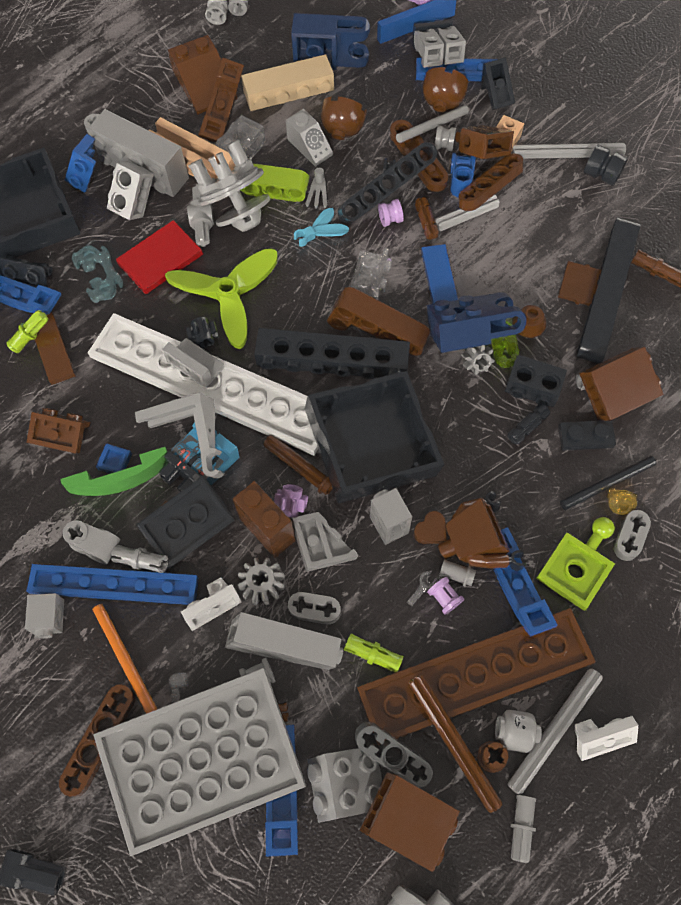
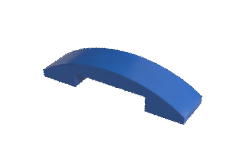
(27, 297)
(522, 595)
(282, 819)

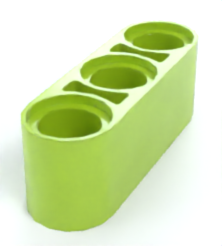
(279, 183)

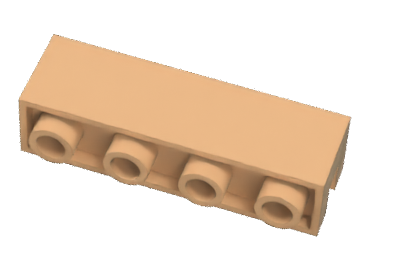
(192, 146)

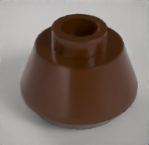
(535, 321)

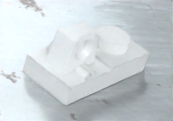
(221, 600)
(612, 736)

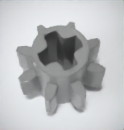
(478, 358)

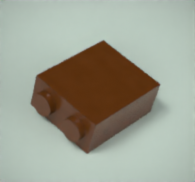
(621, 383)
(264, 519)
(410, 821)

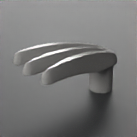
(318, 184)

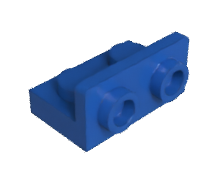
(81, 164)

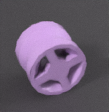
(390, 212)

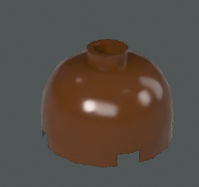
(444, 89)
(342, 117)

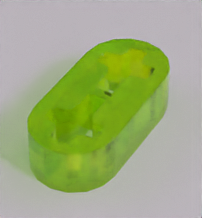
(510, 344)

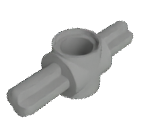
(200, 218)

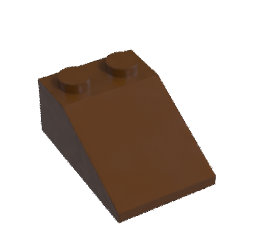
(196, 70)

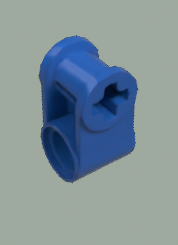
(461, 172)

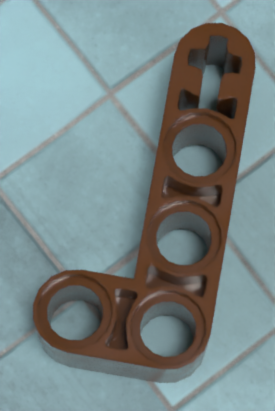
(377, 319)

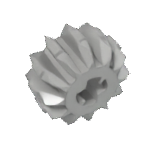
(267, 588)

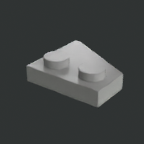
(320, 543)

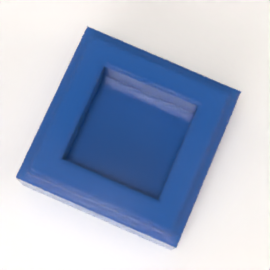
(113, 459)

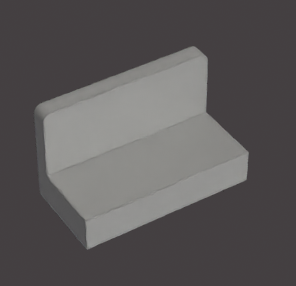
(193, 361)

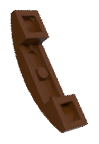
(221, 100)

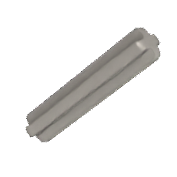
(459, 215)

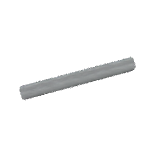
(582, 150)
(555, 731)

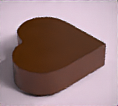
(432, 529)

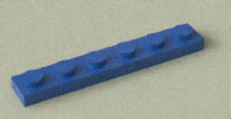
(113, 584)

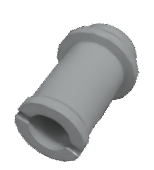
(458, 572)

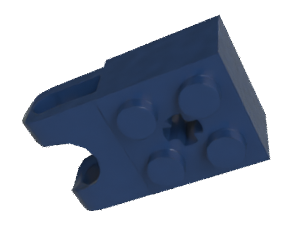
(330, 36)
(472, 321)

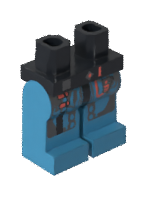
(186, 459)

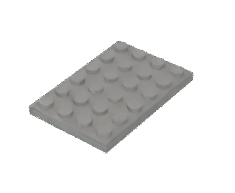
(198, 761)

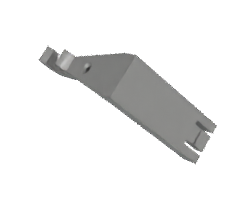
(204, 415)

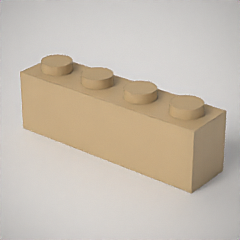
(288, 82)

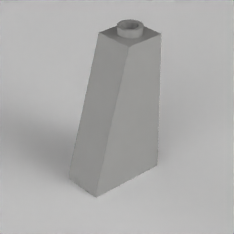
(283, 642)

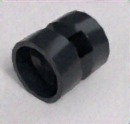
(605, 165)

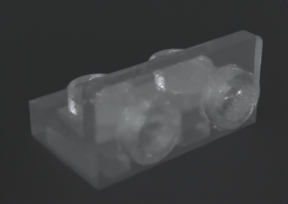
(371, 272)

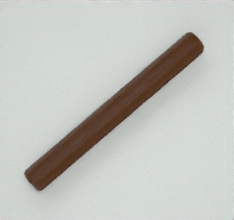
(455, 743)

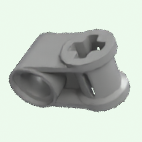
(94, 542)

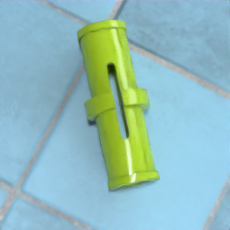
(373, 653)

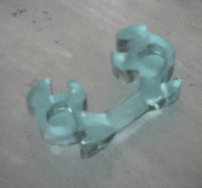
(89, 257)

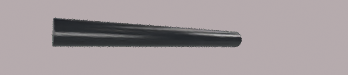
(608, 482)

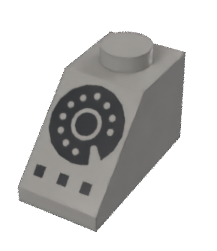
(308, 137)

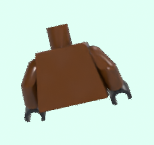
(478, 537)

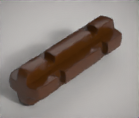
(426, 218)

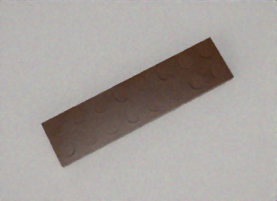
(477, 675)

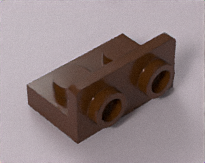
(57, 431)

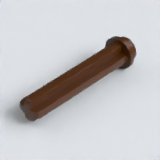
(299, 464)

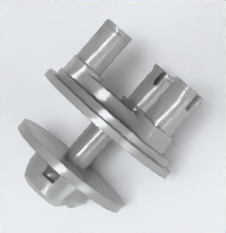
(244, 214)

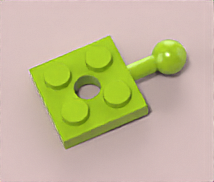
(593, 565)

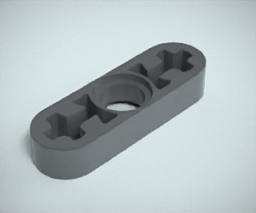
(395, 767)

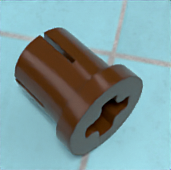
(483, 756)

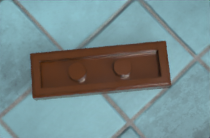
(53, 352)

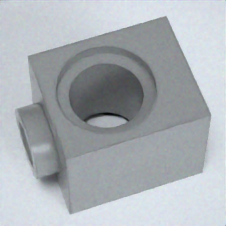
(44, 615)

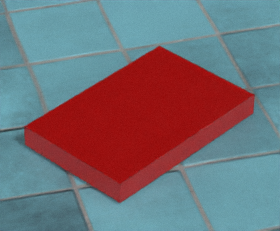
(155, 256)

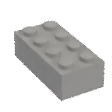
(124, 141)

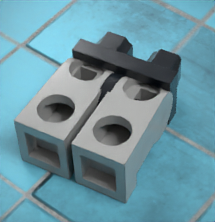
(438, 43)

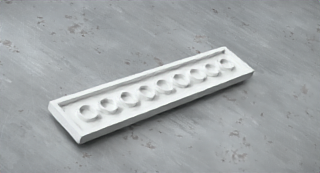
(235, 390)

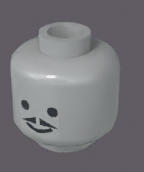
(517, 731)

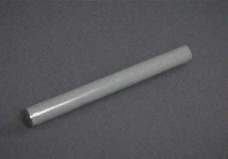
(431, 124)

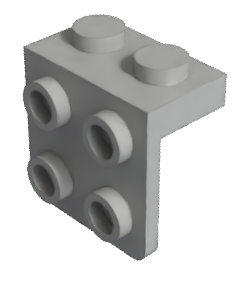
(343, 783)

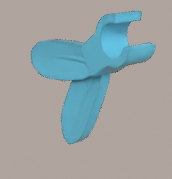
(321, 228)

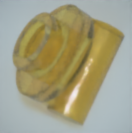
(621, 501)

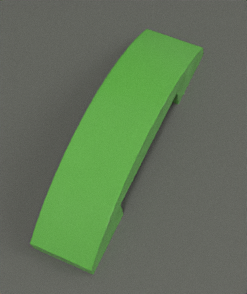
(119, 481)

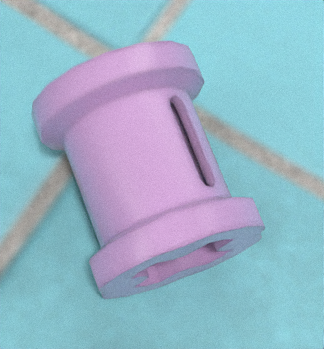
(445, 595)

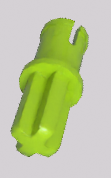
(27, 331)

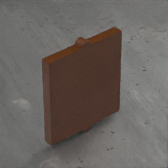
(579, 283)

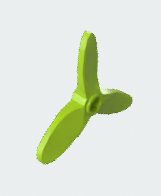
(239, 281)

